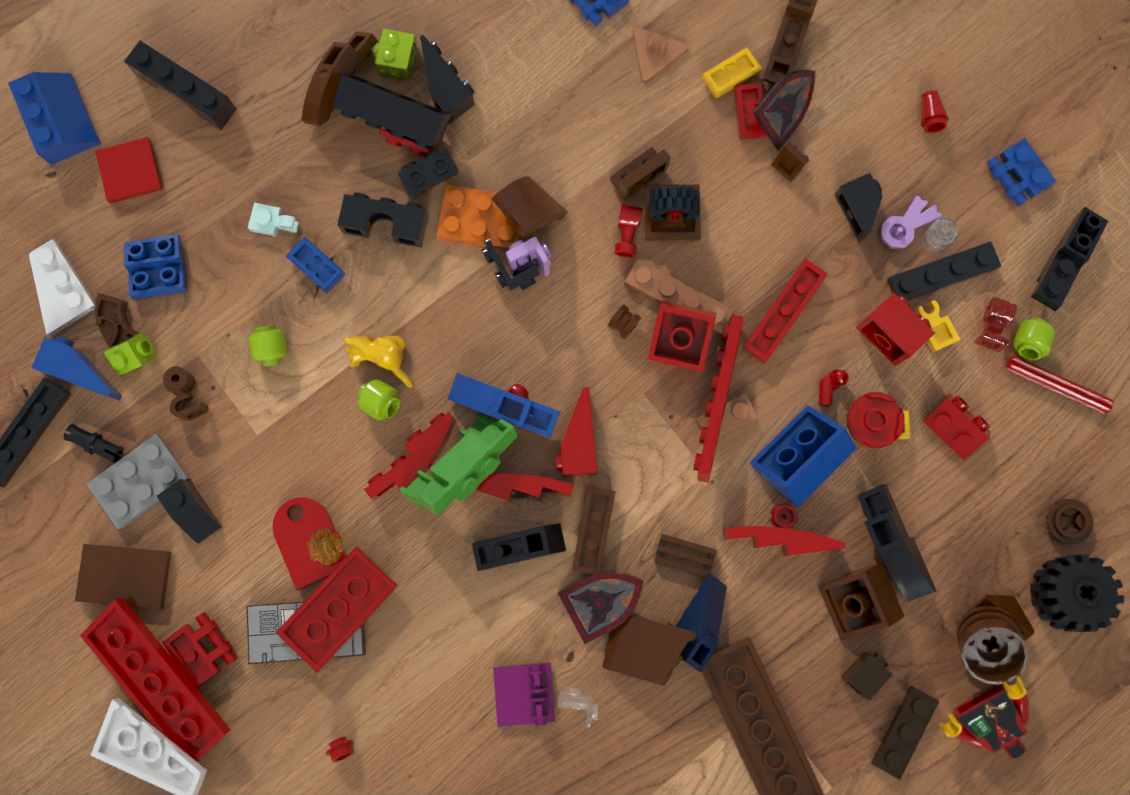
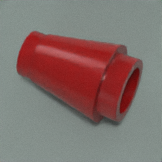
(933, 113)

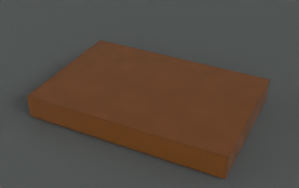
(123, 572)

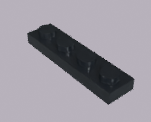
(945, 272)
(29, 426)

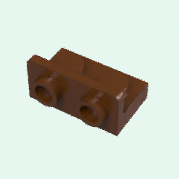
(640, 172)

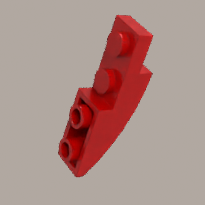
(423, 450)

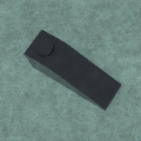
(519, 546)

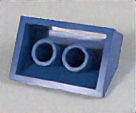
(54, 115)
(804, 455)

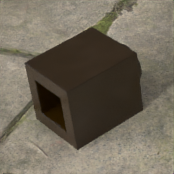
(867, 675)

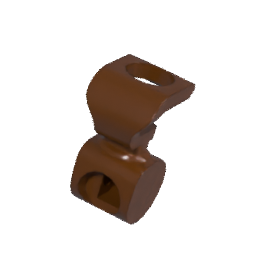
(180, 383)

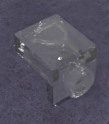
(574, 699)

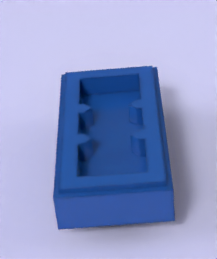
(315, 265)

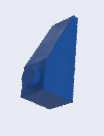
(72, 365)

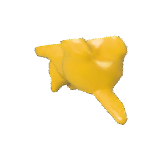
(384, 352)

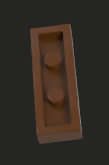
(593, 530)

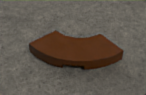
(113, 320)

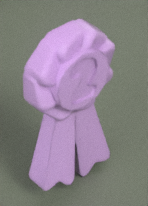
(899, 230)

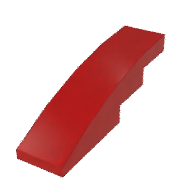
(503, 485)
(792, 540)

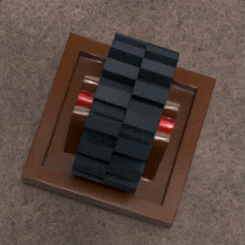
(672, 212)

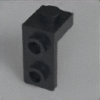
(523, 279)

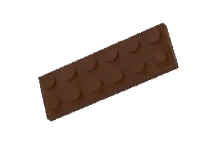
(758, 722)

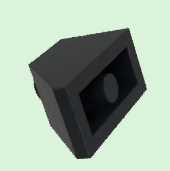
(860, 203)
(189, 510)

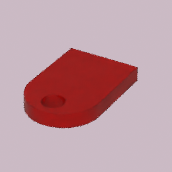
(293, 536)

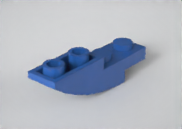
(504, 405)

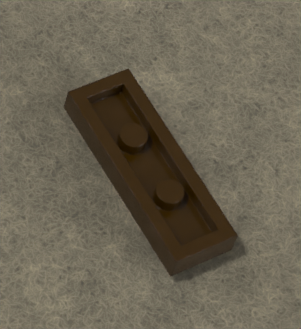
(905, 732)

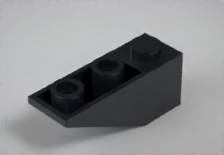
(445, 86)

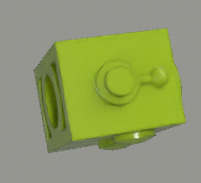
(395, 54)

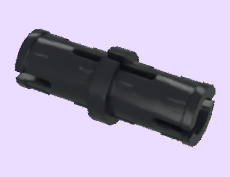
(93, 443)

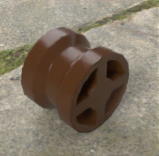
(624, 321)

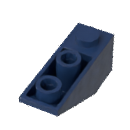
(704, 618)

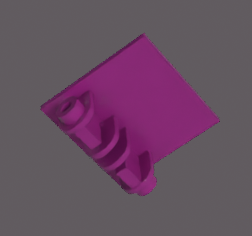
(524, 694)

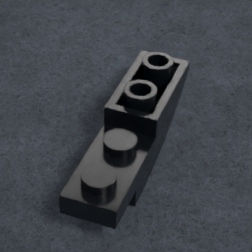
(1068, 258)
(894, 544)

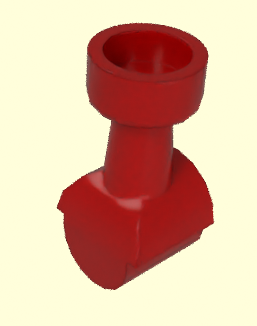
(629, 221)

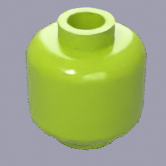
(1034, 339)
(267, 345)
(378, 400)

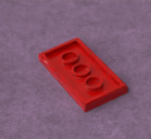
(337, 609)

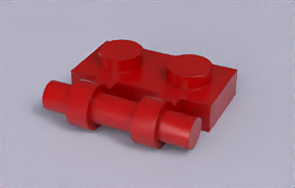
(192, 655)

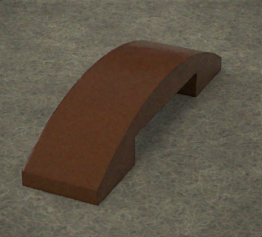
(789, 40)

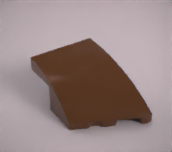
(528, 205)
(646, 649)

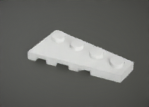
(145, 752)

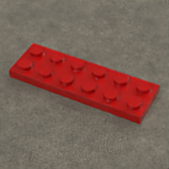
(154, 680)

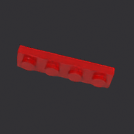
(784, 311)

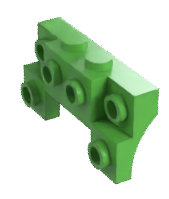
(462, 466)

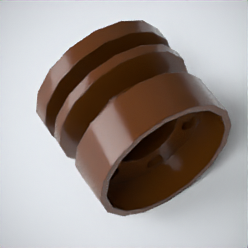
(991, 645)

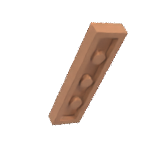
(664, 287)

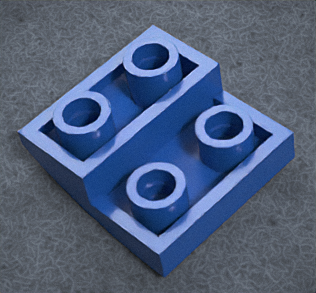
(155, 267)

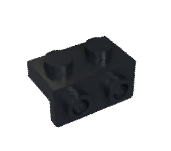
(428, 172)

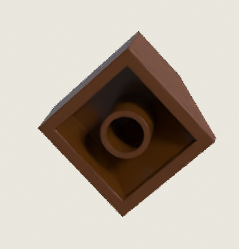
(861, 601)

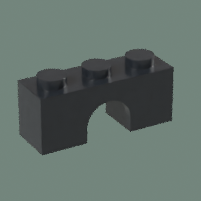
(361, 213)

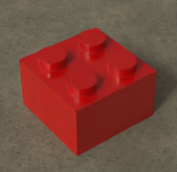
(896, 329)
(681, 336)

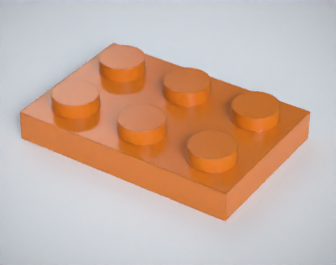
(473, 217)

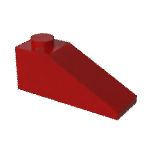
(578, 444)

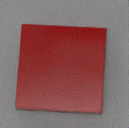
(128, 170)

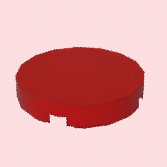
(875, 420)

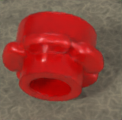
(788, 510)
(340, 749)

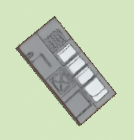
(268, 647)

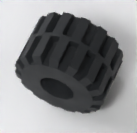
(1077, 593)

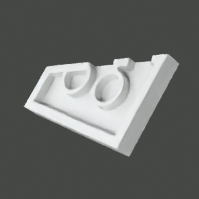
(59, 288)

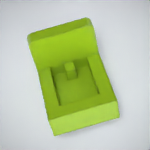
(131, 354)

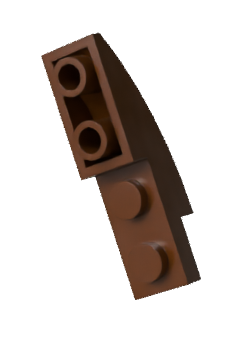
(338, 60)

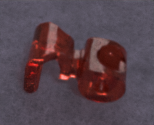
(999, 316)

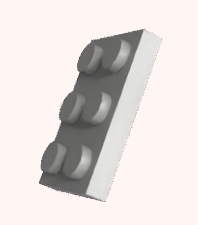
(134, 481)

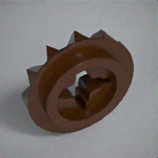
(1081, 520)

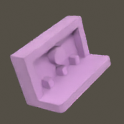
(526, 254)

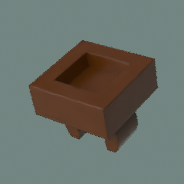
(790, 162)

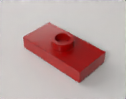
(746, 100)

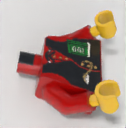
(992, 719)

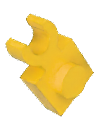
(944, 330)

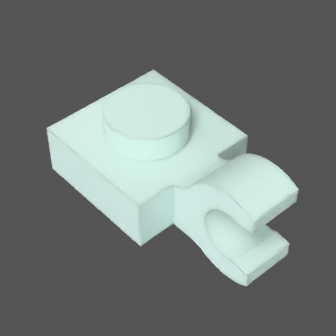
(270, 219)

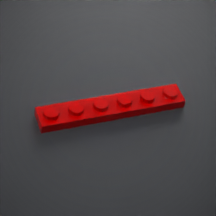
(715, 409)

